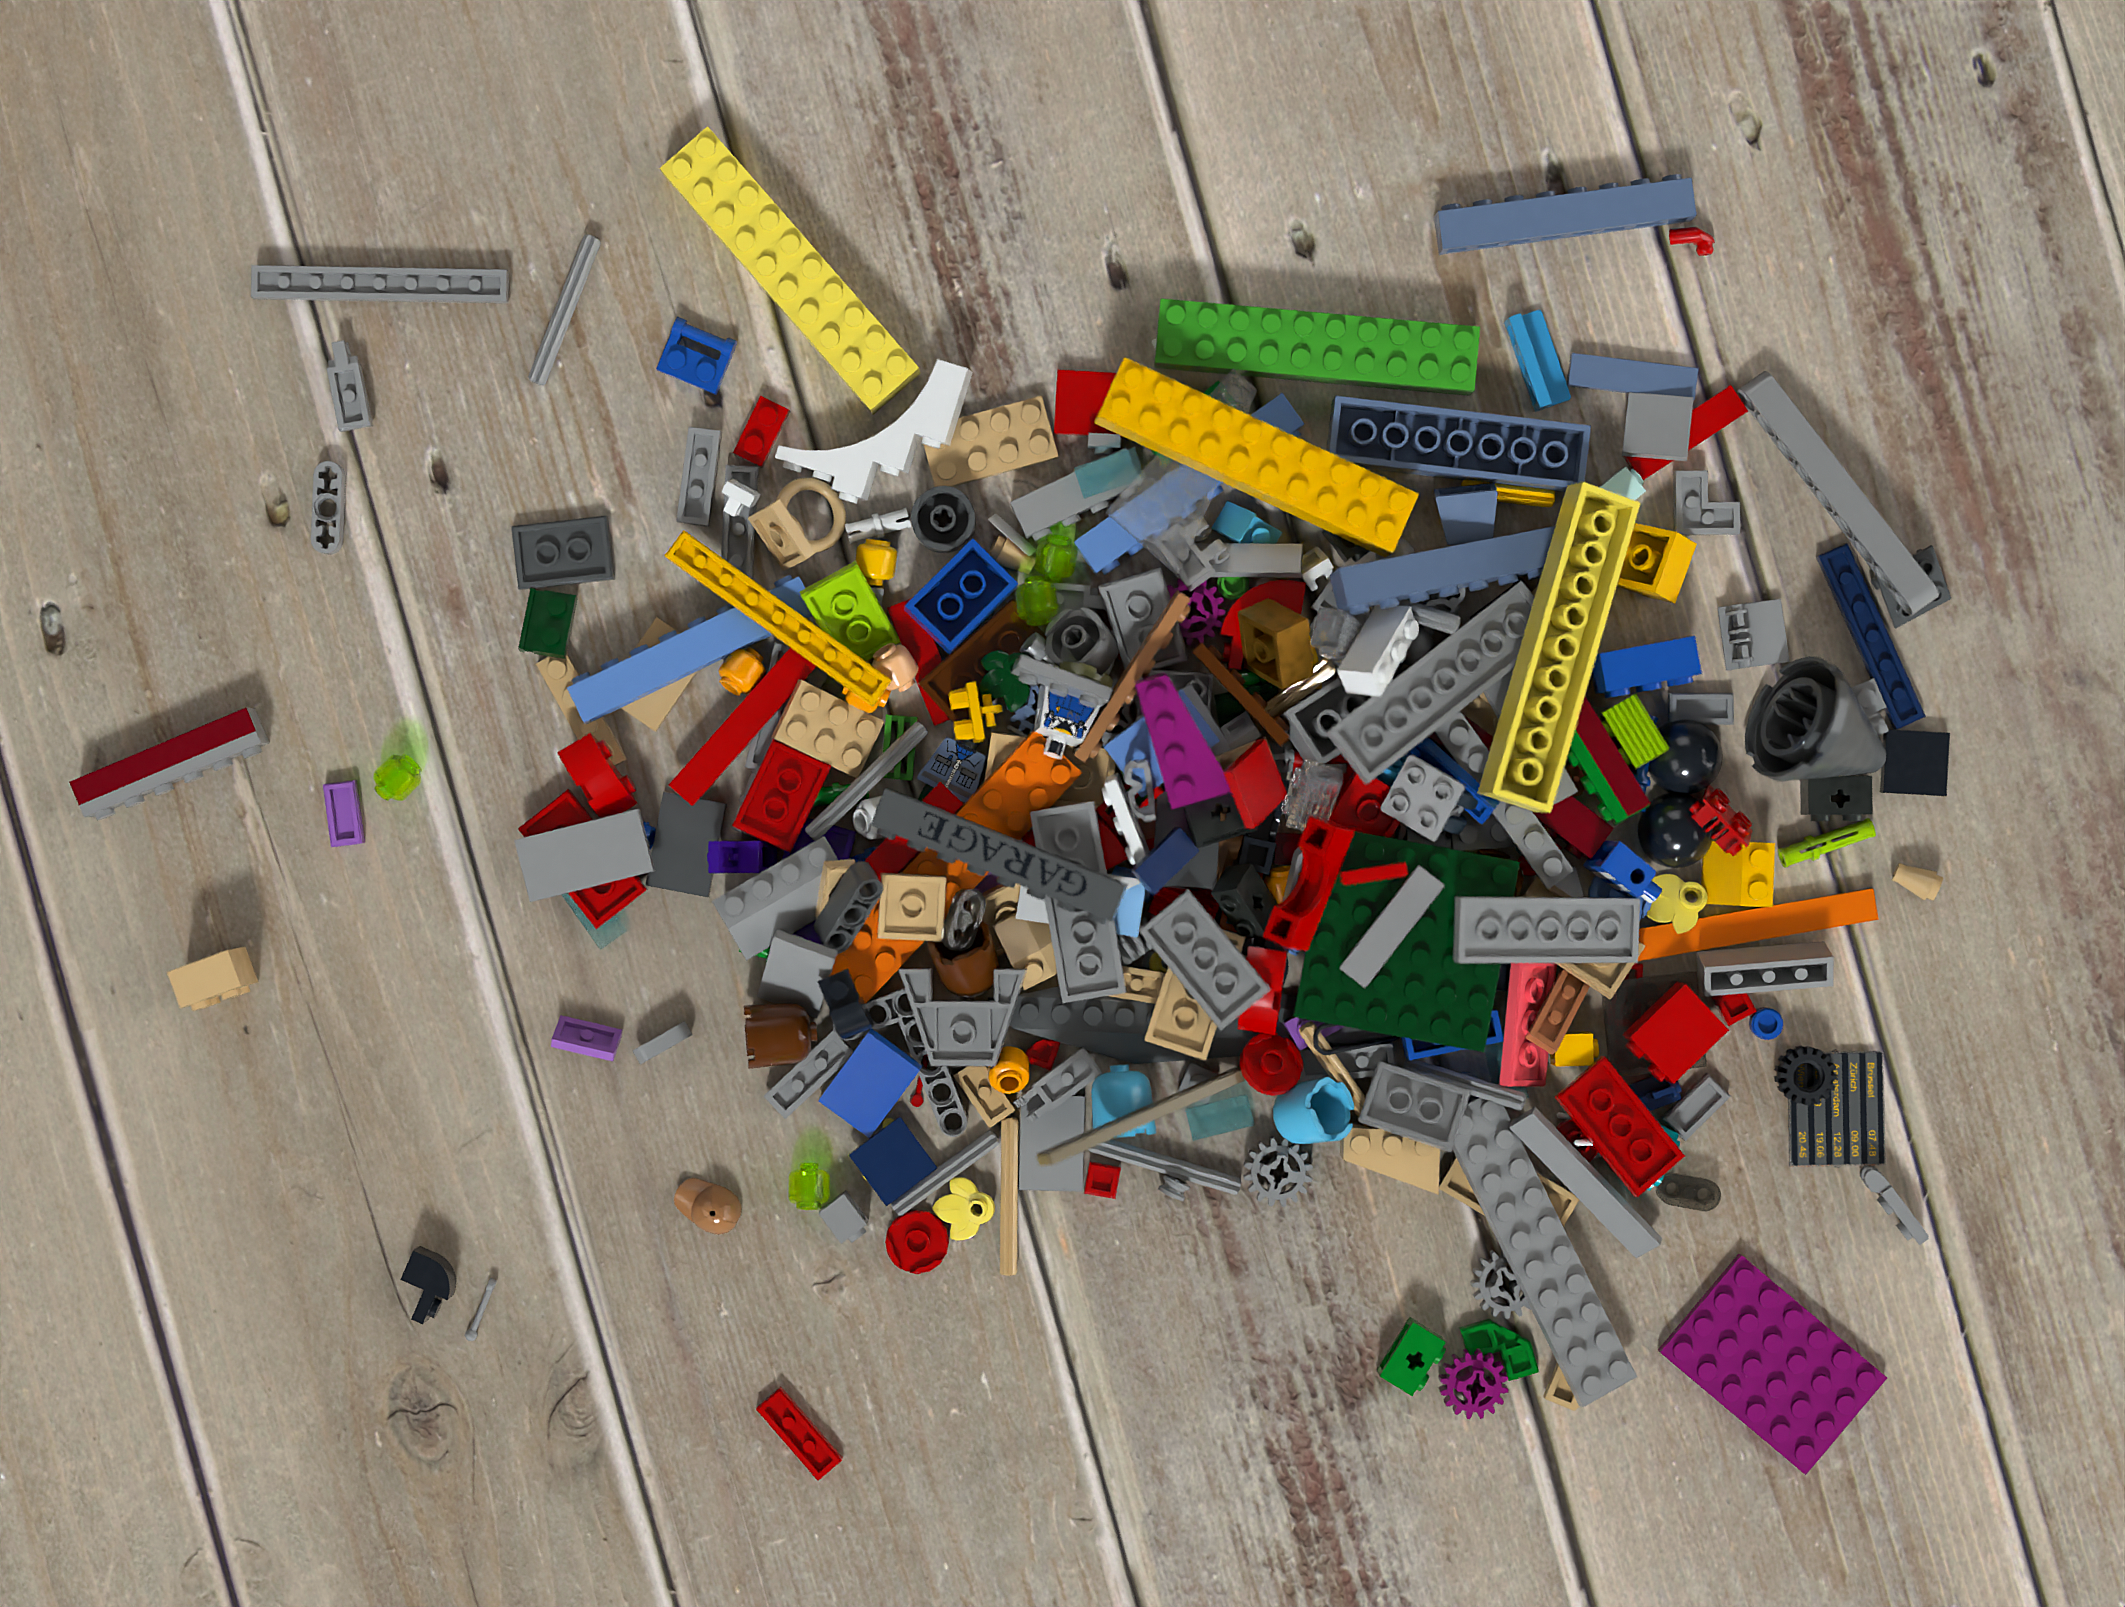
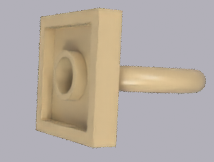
(783, 531)

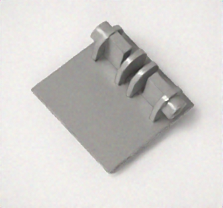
(1753, 634)

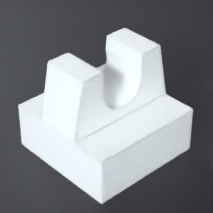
(739, 496)
(1314, 565)

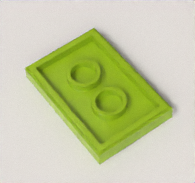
(850, 611)

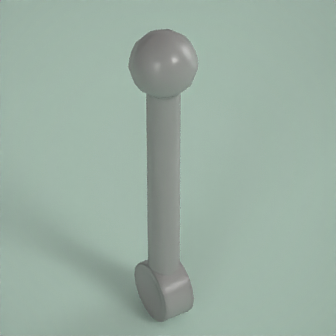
(471, 1333)

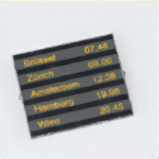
(1846, 1125)

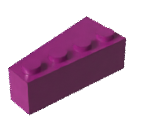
(1180, 749)

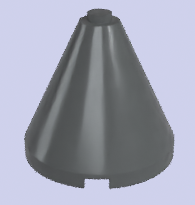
(1811, 726)

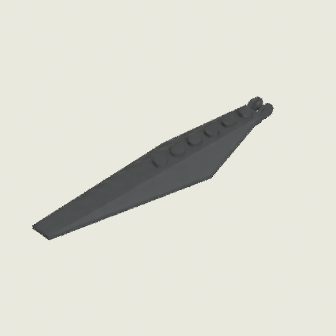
(1120, 1025)

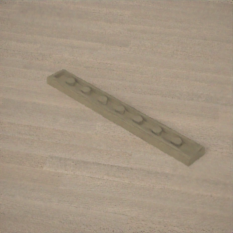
(1140, 1117)

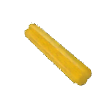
(1520, 494)

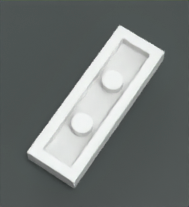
(1126, 821)

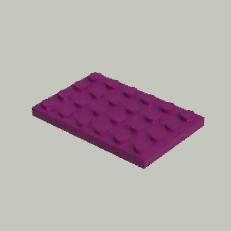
(1772, 1364)

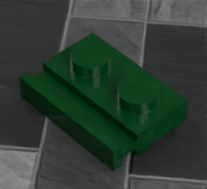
(547, 623)

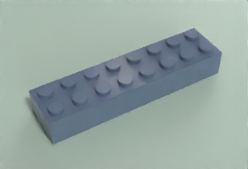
(1458, 443)

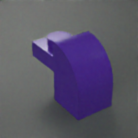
(740, 856)

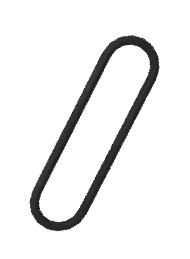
(1348, 1048)

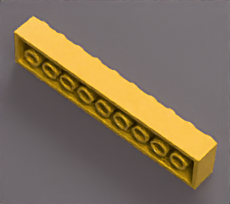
(1256, 458)

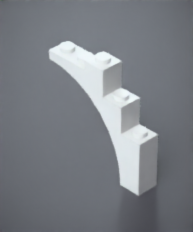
(855, 466)

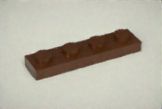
(1234, 682)

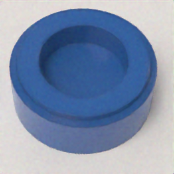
(1766, 1023)

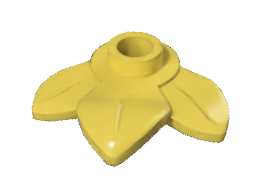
(1672, 904)
(959, 1208)

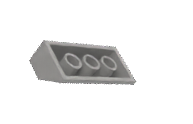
(775, 899)

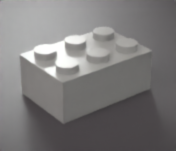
(1316, 716)

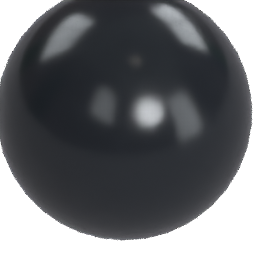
(1691, 760)
(1671, 834)

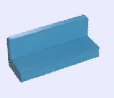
(1537, 360)

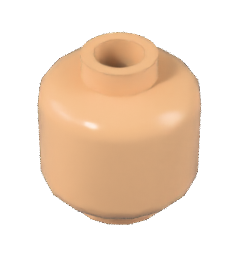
(897, 665)

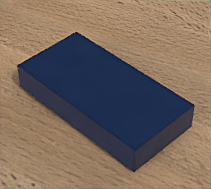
(1165, 860)

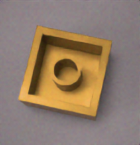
(1276, 643)

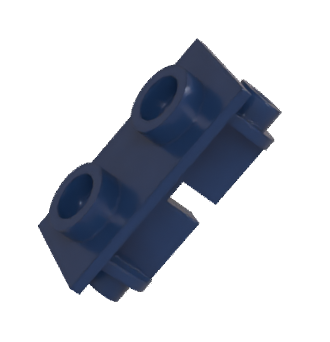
(1656, 1093)

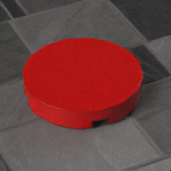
(1271, 1064)
(917, 1241)

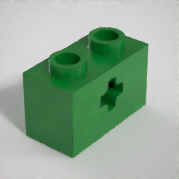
(1411, 1340)

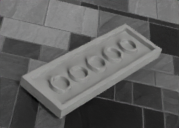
(1546, 930)
(1083, 950)

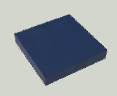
(892, 1161)

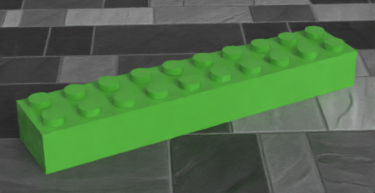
(1317, 347)

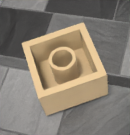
(207, 979)

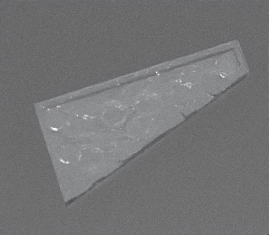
(1170, 498)

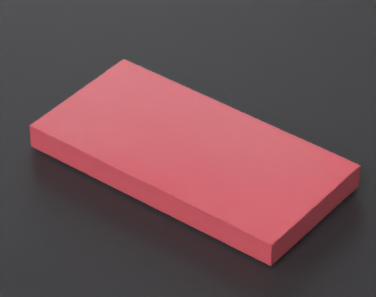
(1523, 1061)

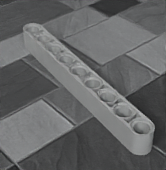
(1838, 493)

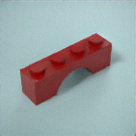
(1323, 852)

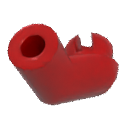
(1695, 236)

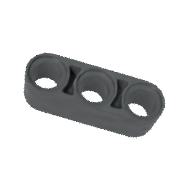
(848, 907)

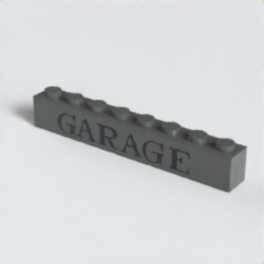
(998, 854)

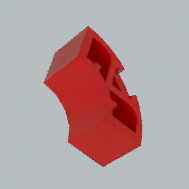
(594, 772)
(1264, 1013)

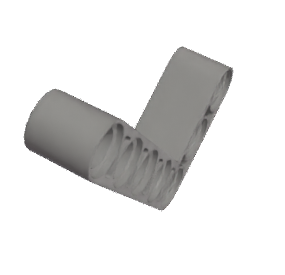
(929, 1078)

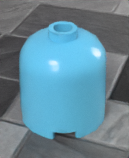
(1119, 1094)
(1314, 1112)

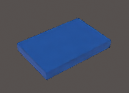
(870, 1083)

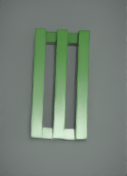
(887, 742)

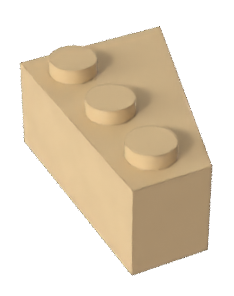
(1393, 1156)

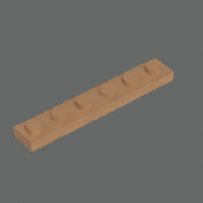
(1139, 665)

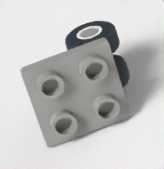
(1428, 799)

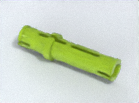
(1791, 854)

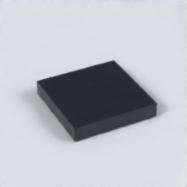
(1915, 762)

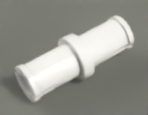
(877, 525)

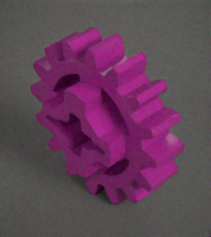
(1209, 619)
(1486, 1387)

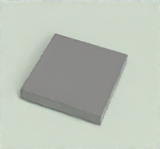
(1657, 426)

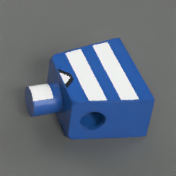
(1624, 871)

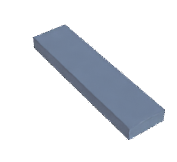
(1631, 376)

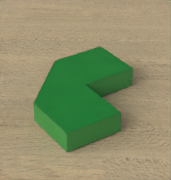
(1513, 1348)

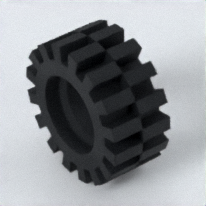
(1824, 1080)

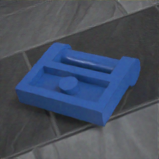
(691, 365)

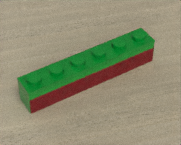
(1604, 769)

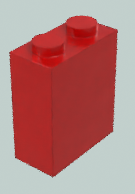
(1674, 1033)

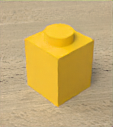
(1576, 1049)

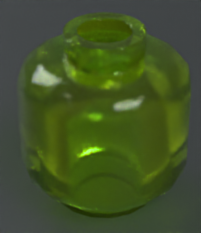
(1056, 558)
(1036, 601)
(397, 777)
(808, 1187)

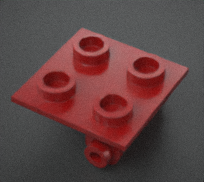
(1738, 824)

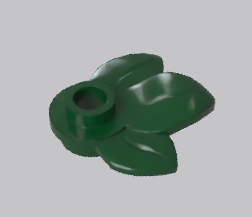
(1000, 680)

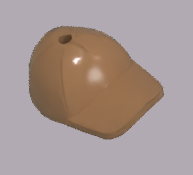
(699, 1197)

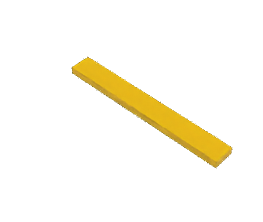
(778, 618)

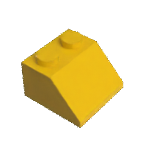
(1656, 562)
(1741, 878)

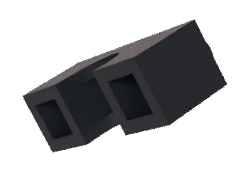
(1260, 845)

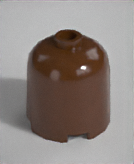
(969, 971)
(778, 1034)

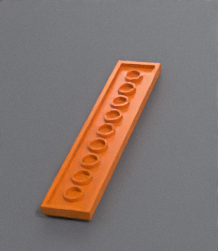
(1003, 803)

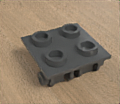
(1929, 563)

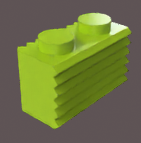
(1634, 732)

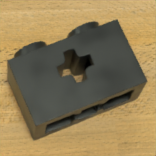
(1855, 794)
(1209, 829)
(1244, 899)

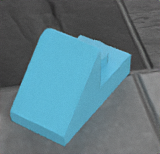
(1244, 527)

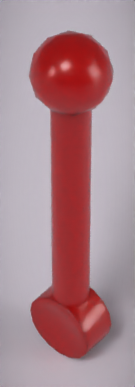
(916, 1099)

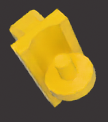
(973, 727)

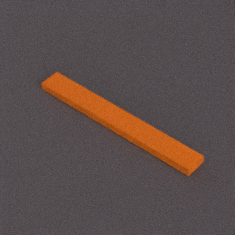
(1760, 923)

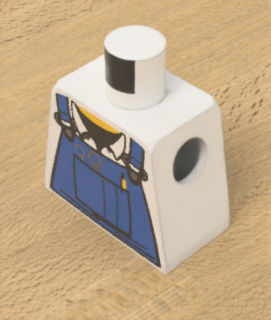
(1062, 721)

